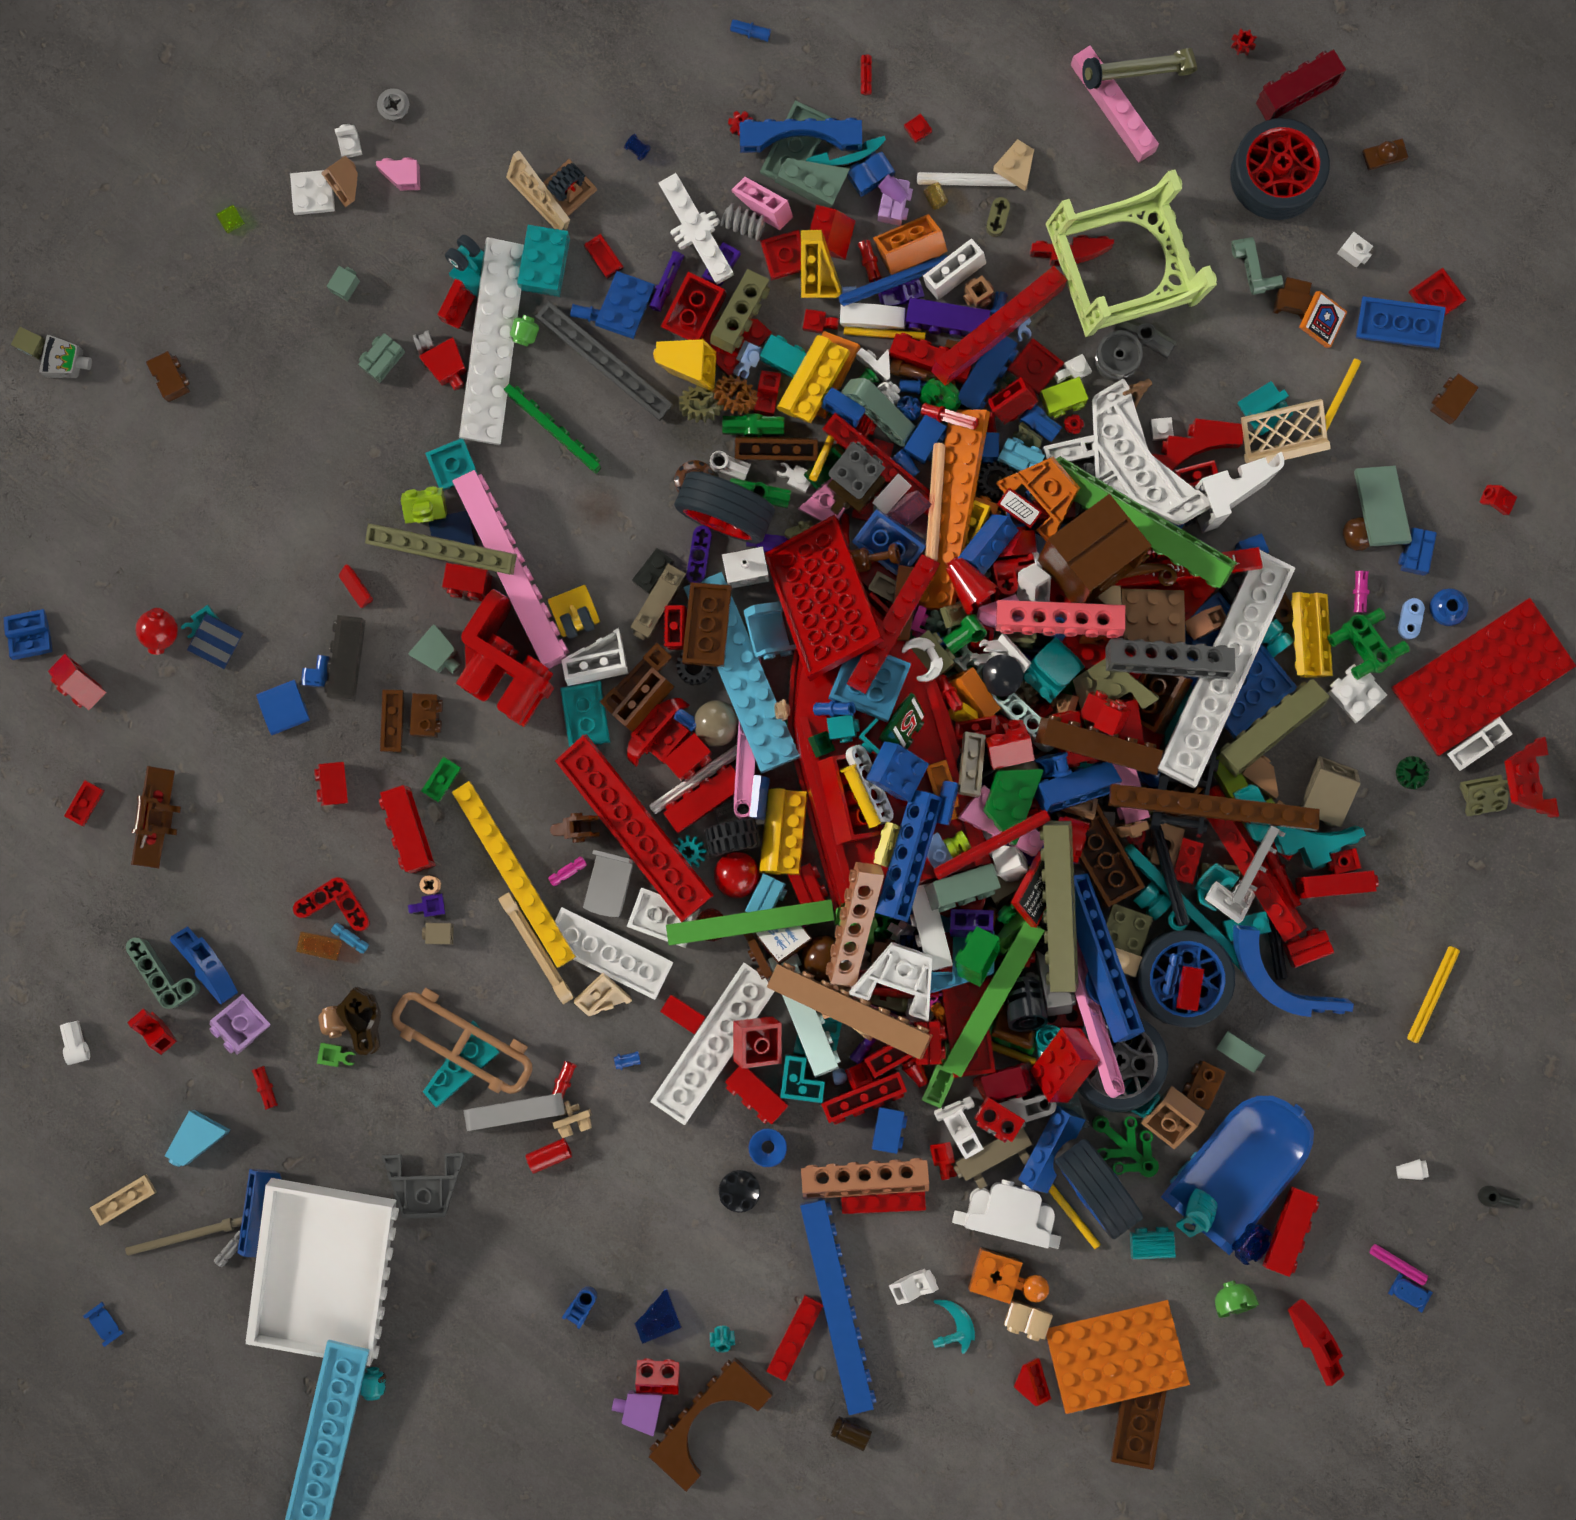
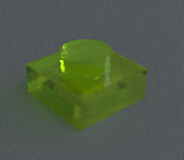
(230, 219)

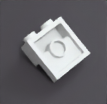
(1356, 696)

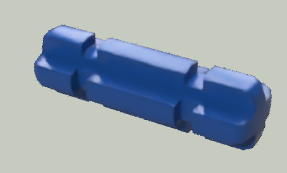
(1172, 974)

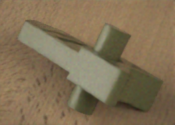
(1028, 436)
(792, 532)

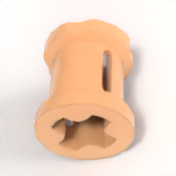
(423, 885)

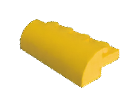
(813, 379)
(1311, 632)
(783, 832)

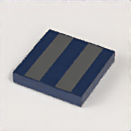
(215, 641)

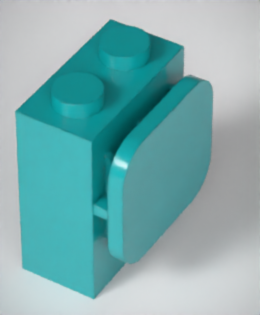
(1053, 669)

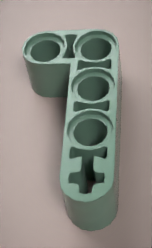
(880, 410)
(157, 970)

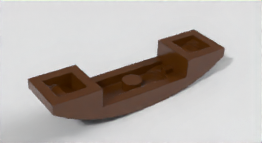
(654, 658)

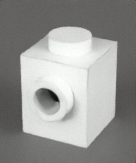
(1355, 250)

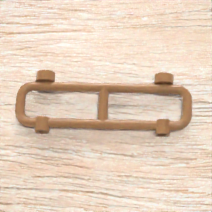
(428, 999)

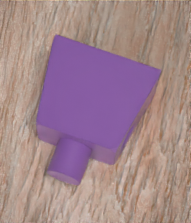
(639, 1411)

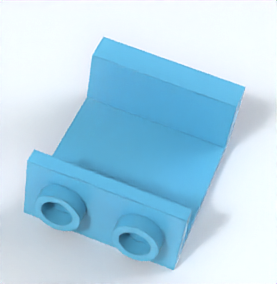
(768, 630)

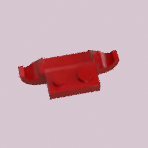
(658, 732)

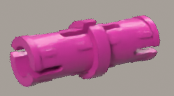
(1361, 591)

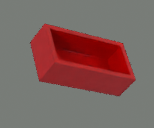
(407, 829)

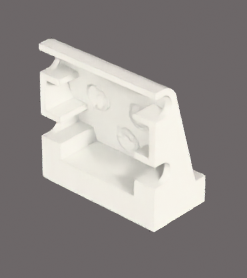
(1227, 492)

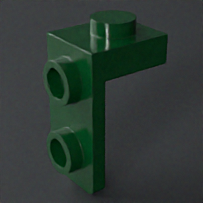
(833, 456)

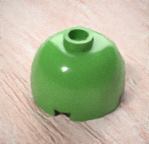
(1235, 1299)

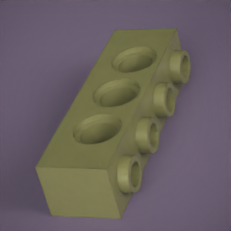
(750, 284)

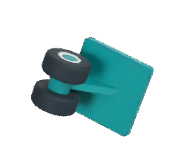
(467, 263)

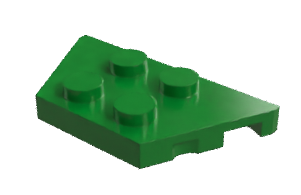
(1011, 797)

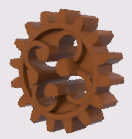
(744, 400)

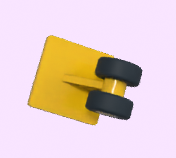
(574, 611)

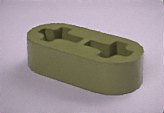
(1002, 218)

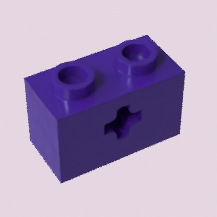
(966, 920)

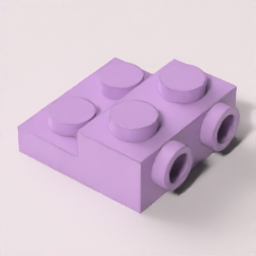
(238, 1025)

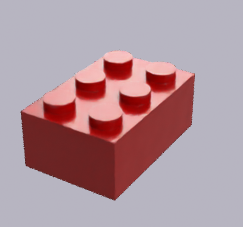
(1065, 1064)

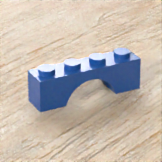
(1061, 1128)

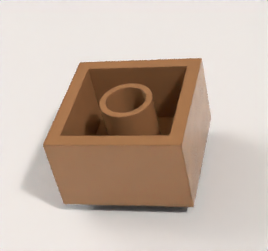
(1173, 1117)

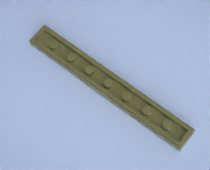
(441, 548)

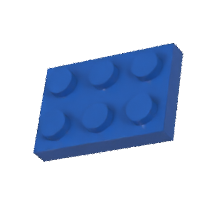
(625, 305)

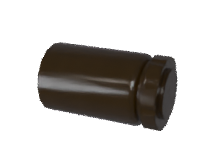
(851, 1433)

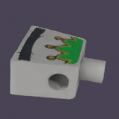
(62, 359)

